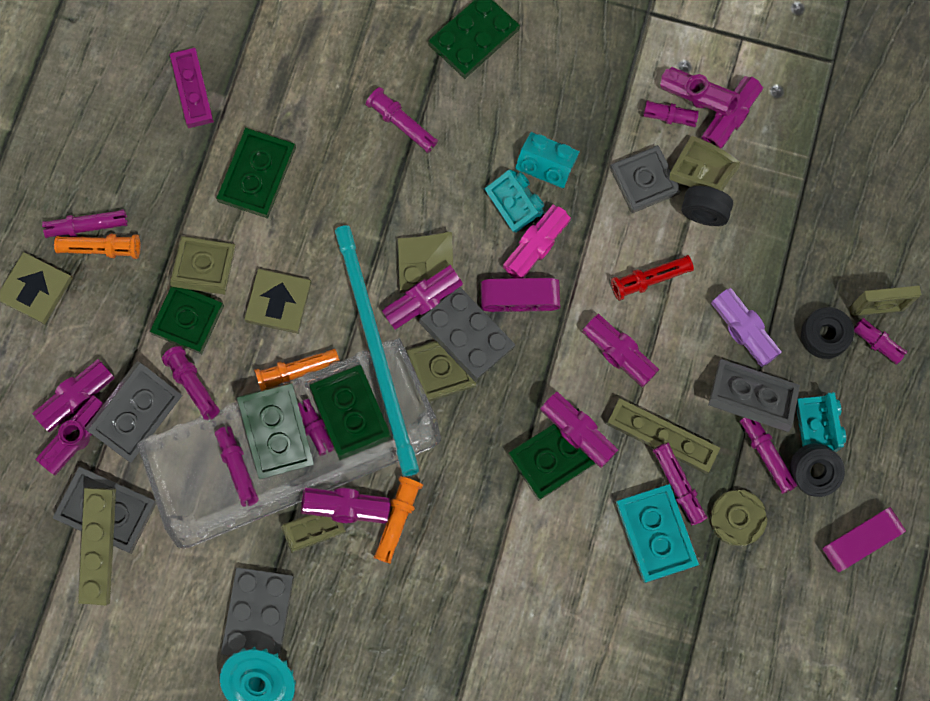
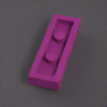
(191, 88)

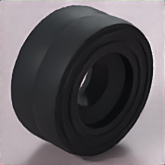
(707, 206)
(838, 322)
(831, 477)

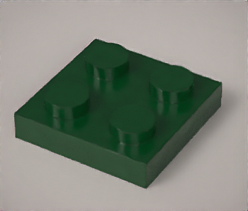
(187, 319)

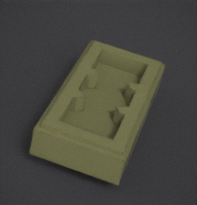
(310, 531)

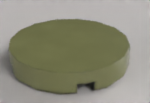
(738, 518)

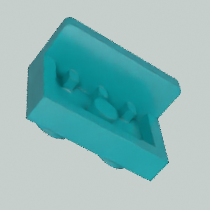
(546, 159)
(820, 421)

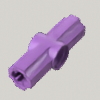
(746, 327)

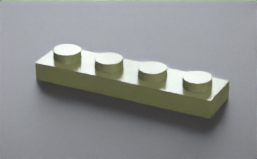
(656, 431)
(97, 546)

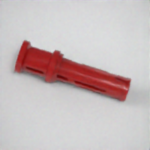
(639, 281)

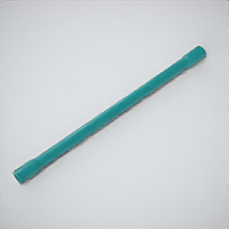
(404, 449)

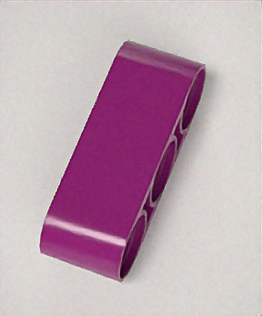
(520, 295)
(864, 539)

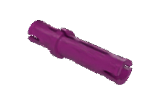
(74, 225)
(762, 443)
(233, 458)
(685, 494)

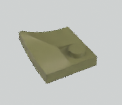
(704, 165)
(423, 257)

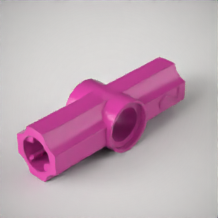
(537, 242)

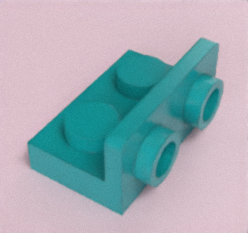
(515, 199)

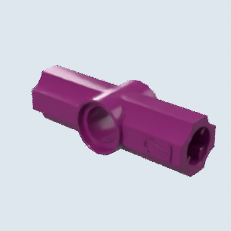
(711, 96)
(723, 126)
(422, 297)
(620, 350)
(73, 395)
(579, 429)
(60, 449)
(345, 505)

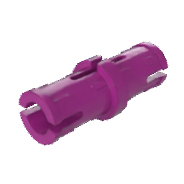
(671, 113)
(879, 341)
(315, 428)

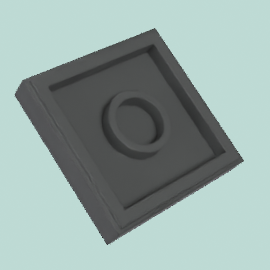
(644, 179)

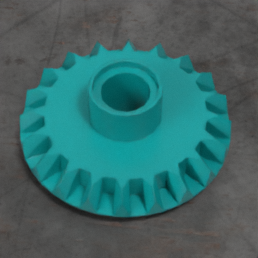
(242, 676)

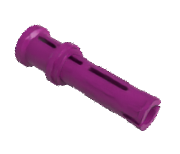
(392, 113)
(186, 374)

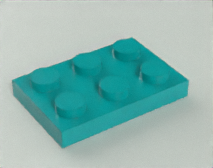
(657, 533)

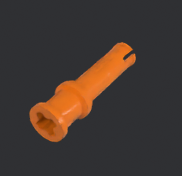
(111, 245)
(285, 372)
(401, 507)

